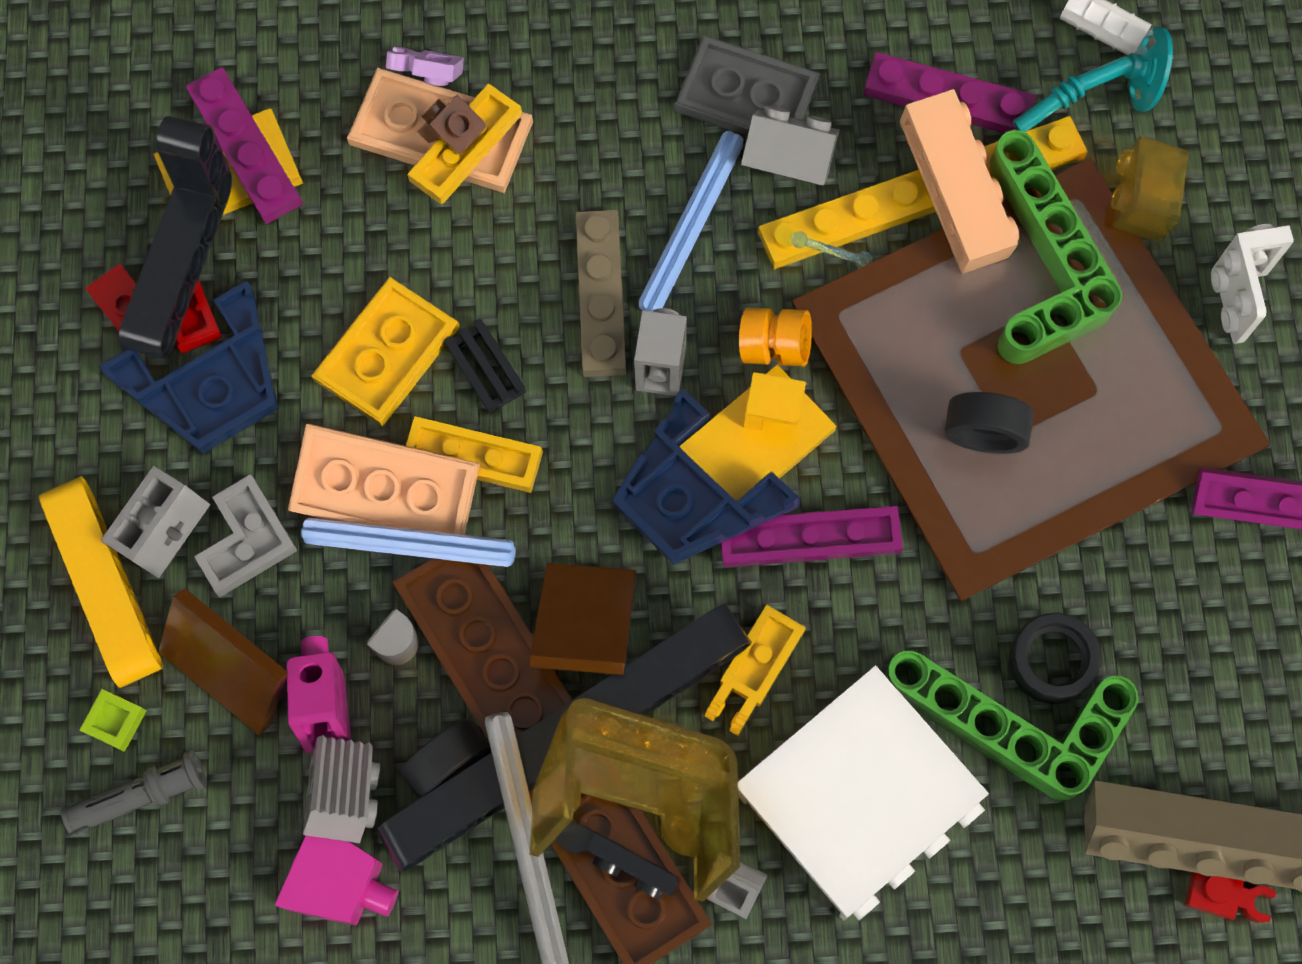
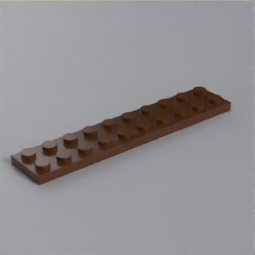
(489, 662)

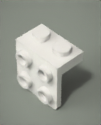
(1237, 275)

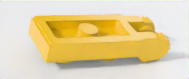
(758, 666)

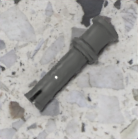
(155, 787)

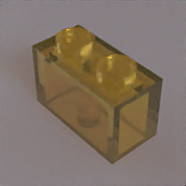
(1149, 188)

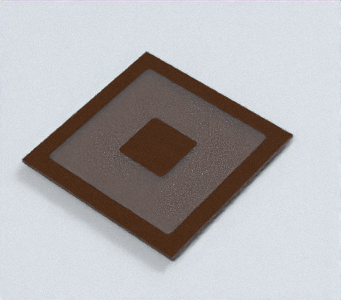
(1115, 410)

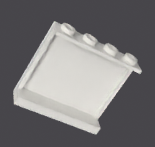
(862, 793)

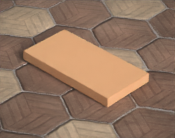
(392, 117)
(381, 483)

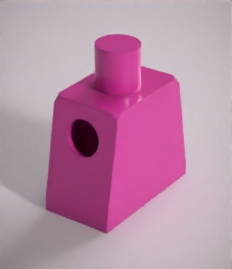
(317, 694)
(335, 882)

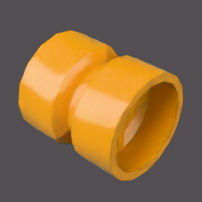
(775, 336)

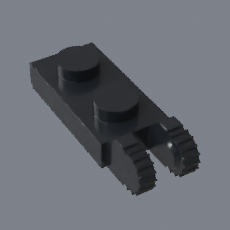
(614, 857)

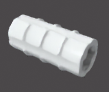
(1107, 23)

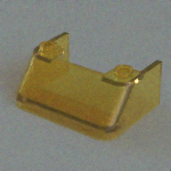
(647, 767)

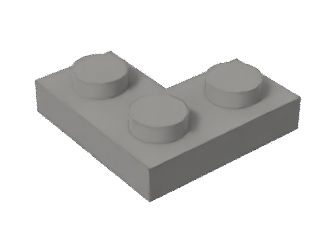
(256, 538)

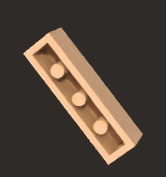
(959, 181)

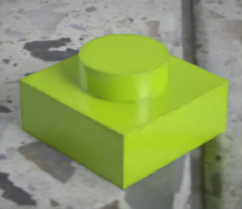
(113, 720)

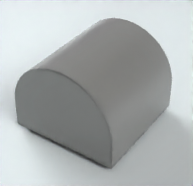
(395, 639)
(739, 890)

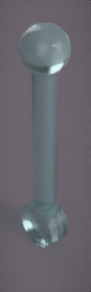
(799, 240)

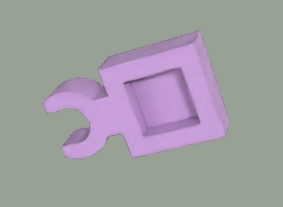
(433, 66)

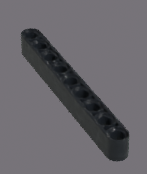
(645, 686)

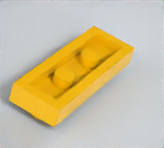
(442, 170)
(500, 459)

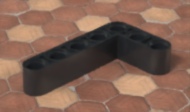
(183, 236)

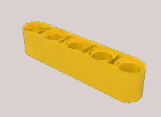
(100, 582)

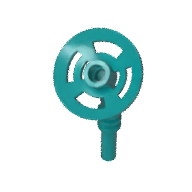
(1140, 68)

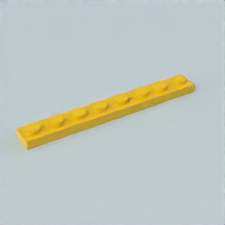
(894, 201)

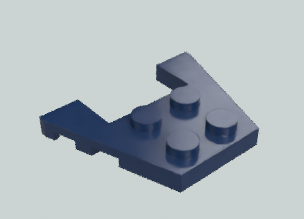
(214, 392)
(680, 503)

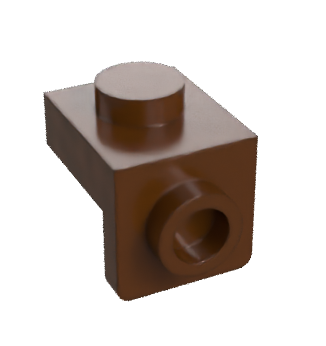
(452, 123)

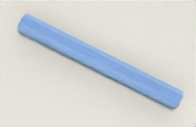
(691, 222)
(409, 542)

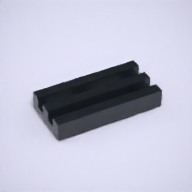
(467, 337)

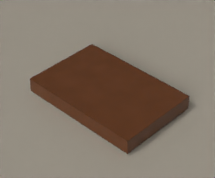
(583, 619)
(222, 661)

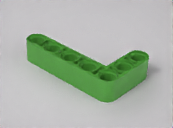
(1054, 251)
(1012, 728)

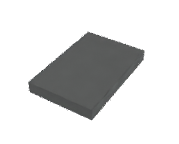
(733, 83)

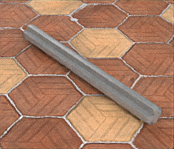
(519, 816)

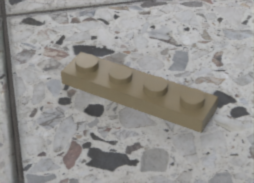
(600, 293)

